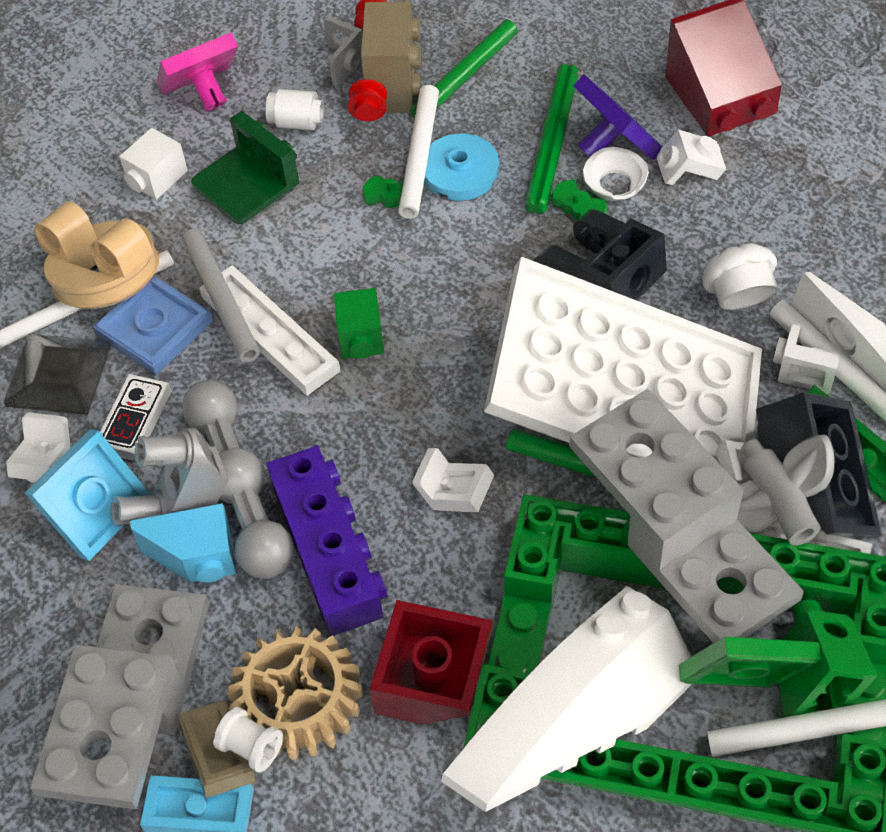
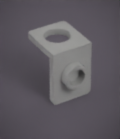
(347, 54)

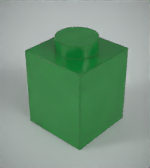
(358, 323)

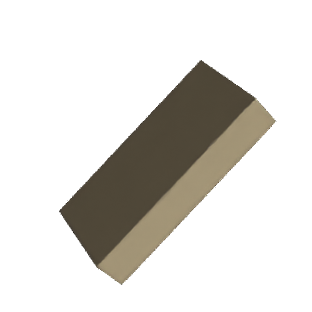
(215, 769)

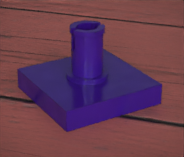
(614, 122)

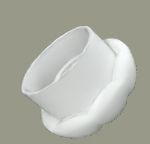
(741, 276)

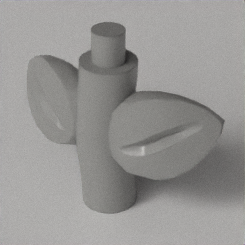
(781, 488)

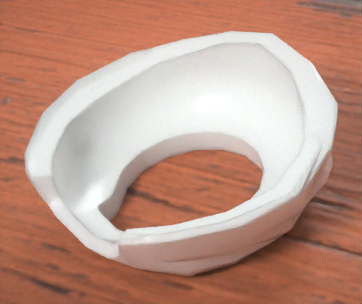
(615, 161)

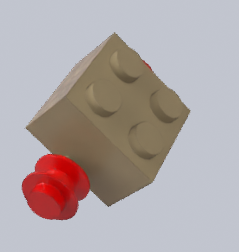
(387, 60)

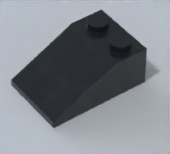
(847, 502)

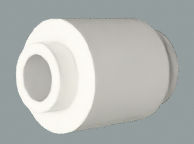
(294, 109)

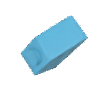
(189, 542)

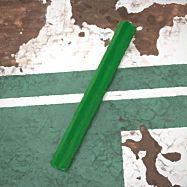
(551, 139)

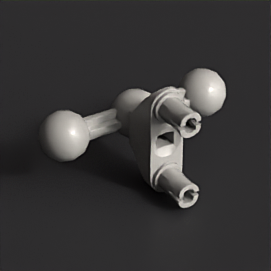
(204, 474)

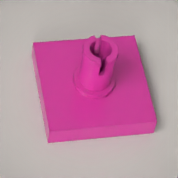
(199, 67)

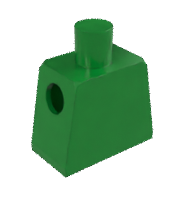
(843, 667)

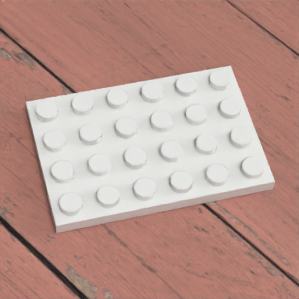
(584, 350)

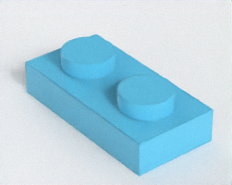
(181, 806)

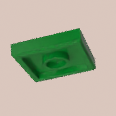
(749, 662)

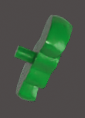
(383, 191)
(574, 201)

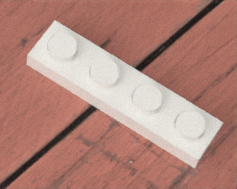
(279, 336)

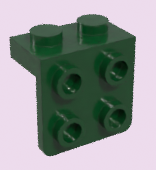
(251, 173)

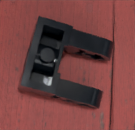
(623, 259)

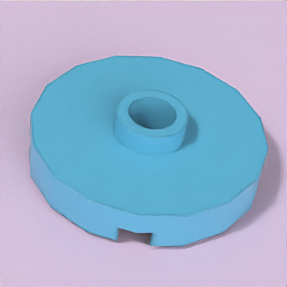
(461, 166)

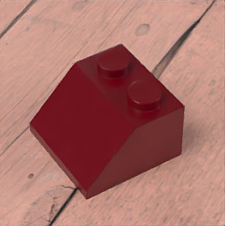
(429, 664)

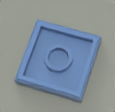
(153, 325)

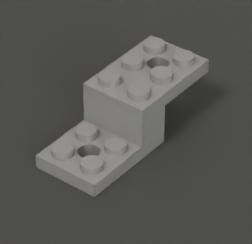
(685, 518)
(122, 696)

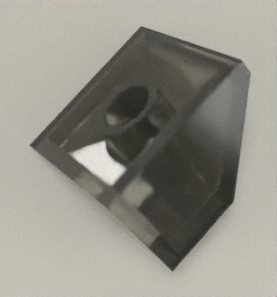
(57, 374)

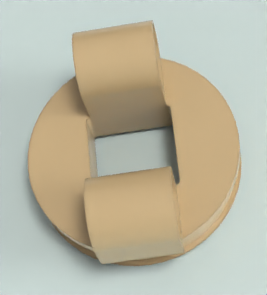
(119, 248)

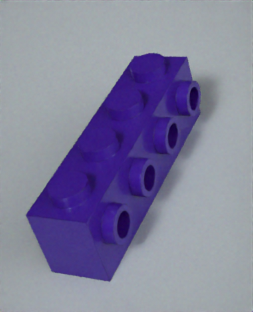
(325, 540)

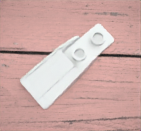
(844, 324)

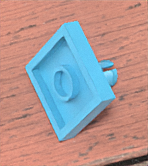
(80, 490)

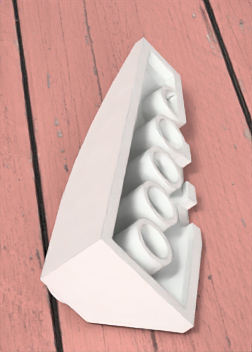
(585, 694)

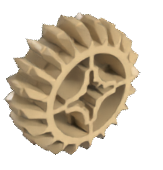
(300, 655)

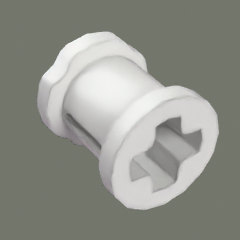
(248, 739)

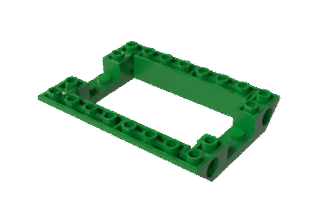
(594, 543)

